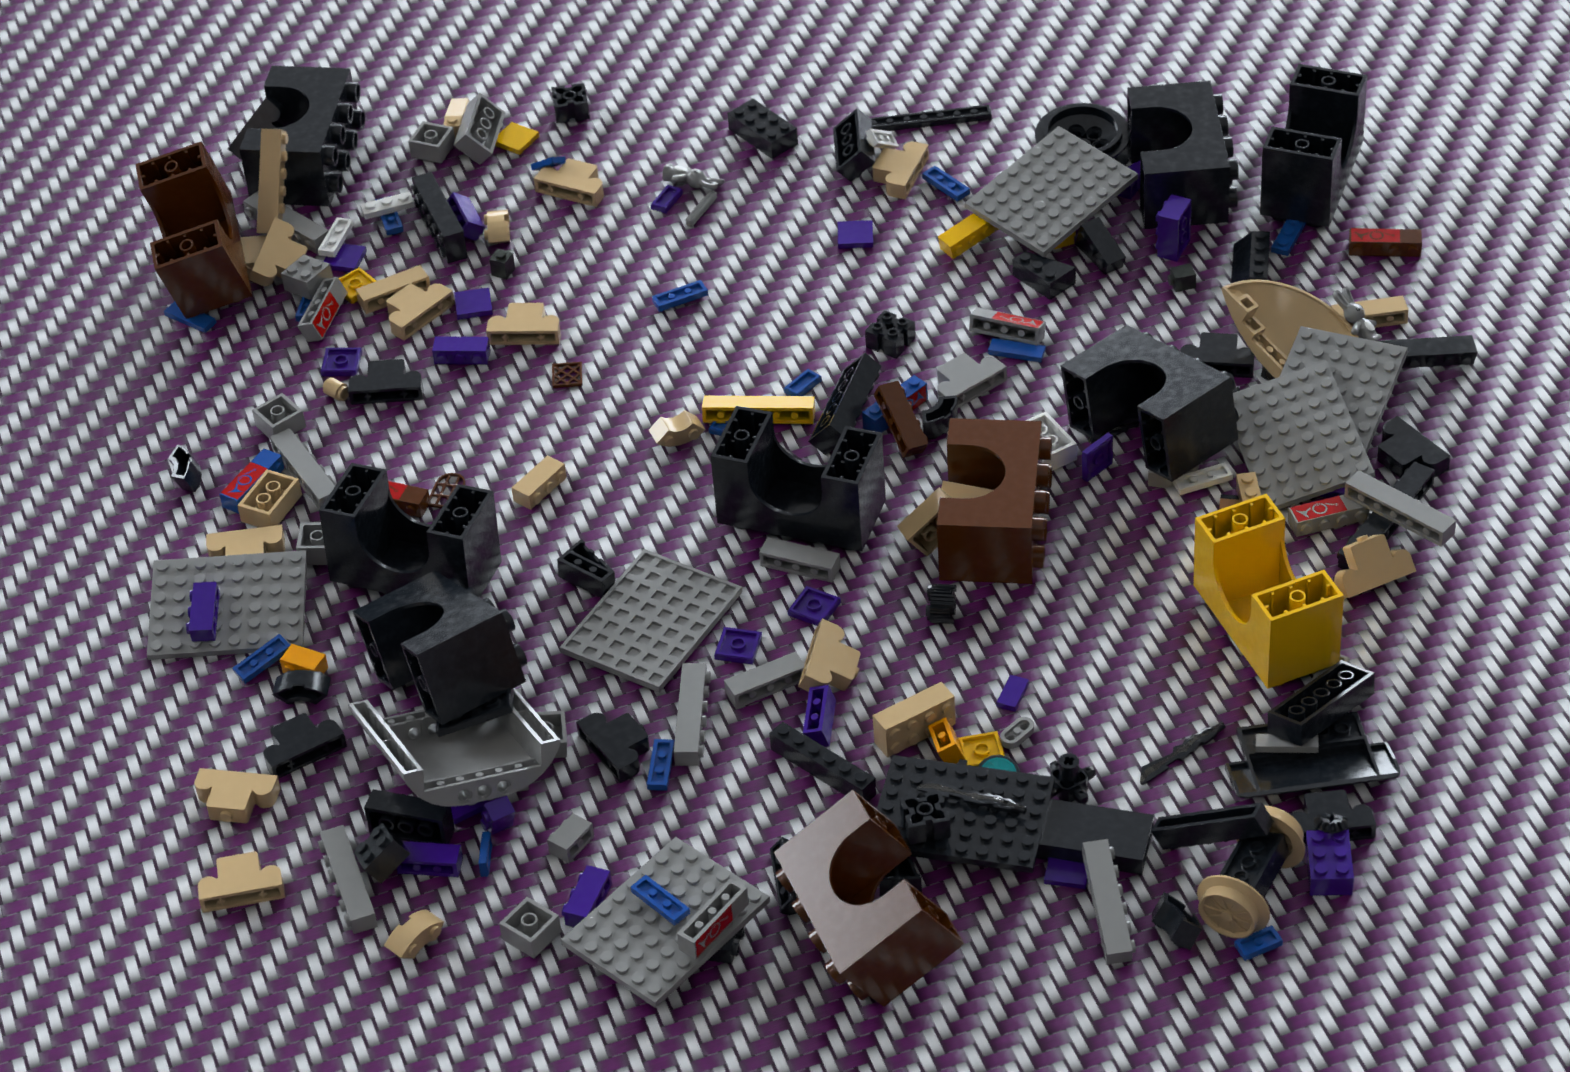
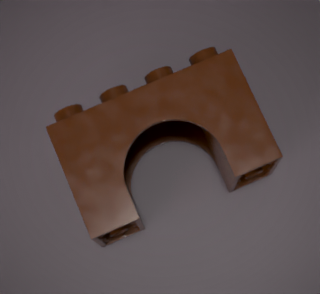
(201, 239)
(995, 533)
(836, 873)

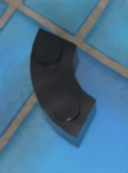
(936, 419)
(186, 469)
(301, 686)
(1177, 923)

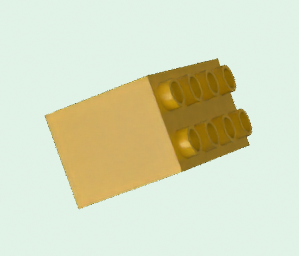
(1246, 580)

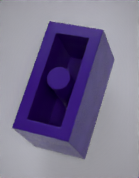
(497, 815)

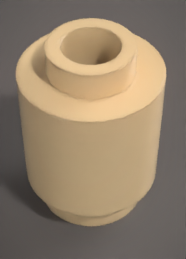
(335, 389)

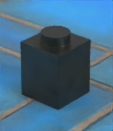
(502, 264)
(1182, 277)

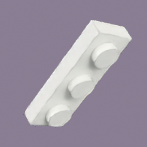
(881, 139)
(387, 205)
(335, 237)
(1203, 478)

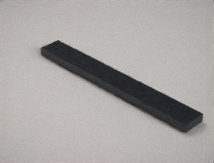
(932, 118)

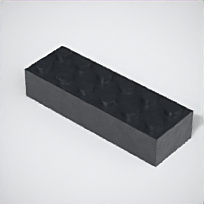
(439, 218)
(845, 402)
(1321, 703)

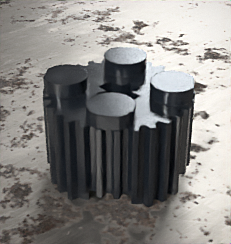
(942, 603)

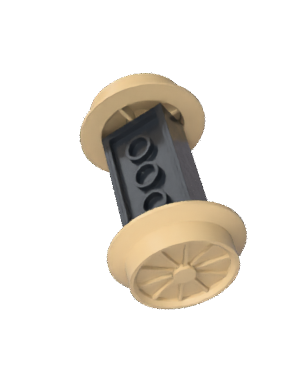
(1235, 898)

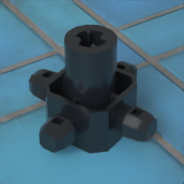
(1070, 779)

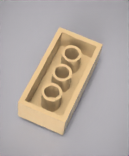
(908, 720)

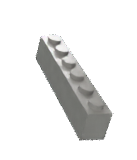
(305, 230)
(303, 466)
(1400, 508)
(691, 715)
(348, 879)
(1107, 901)

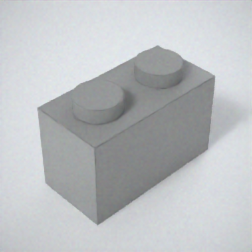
(570, 838)

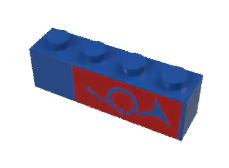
(915, 393)
(244, 481)

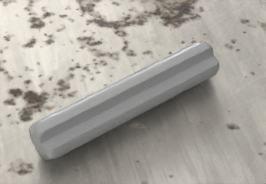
(700, 209)

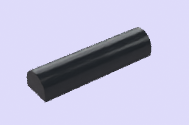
(784, 897)

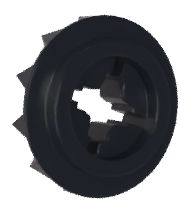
(1331, 823)

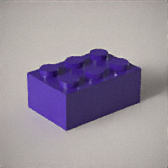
(1173, 227)
(1329, 863)

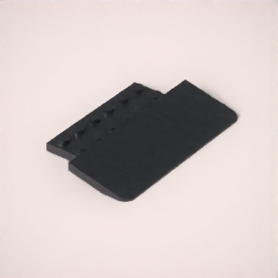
(1341, 760)

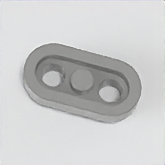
(1017, 732)

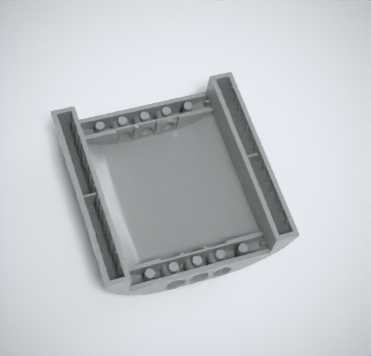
(467, 764)

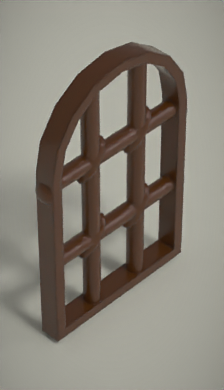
(444, 485)

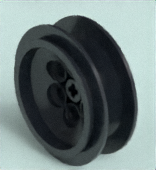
(1093, 124)

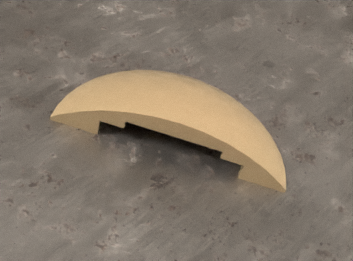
(1272, 314)

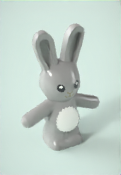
(693, 177)
(1355, 314)

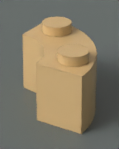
(497, 226)
(677, 429)
(414, 934)

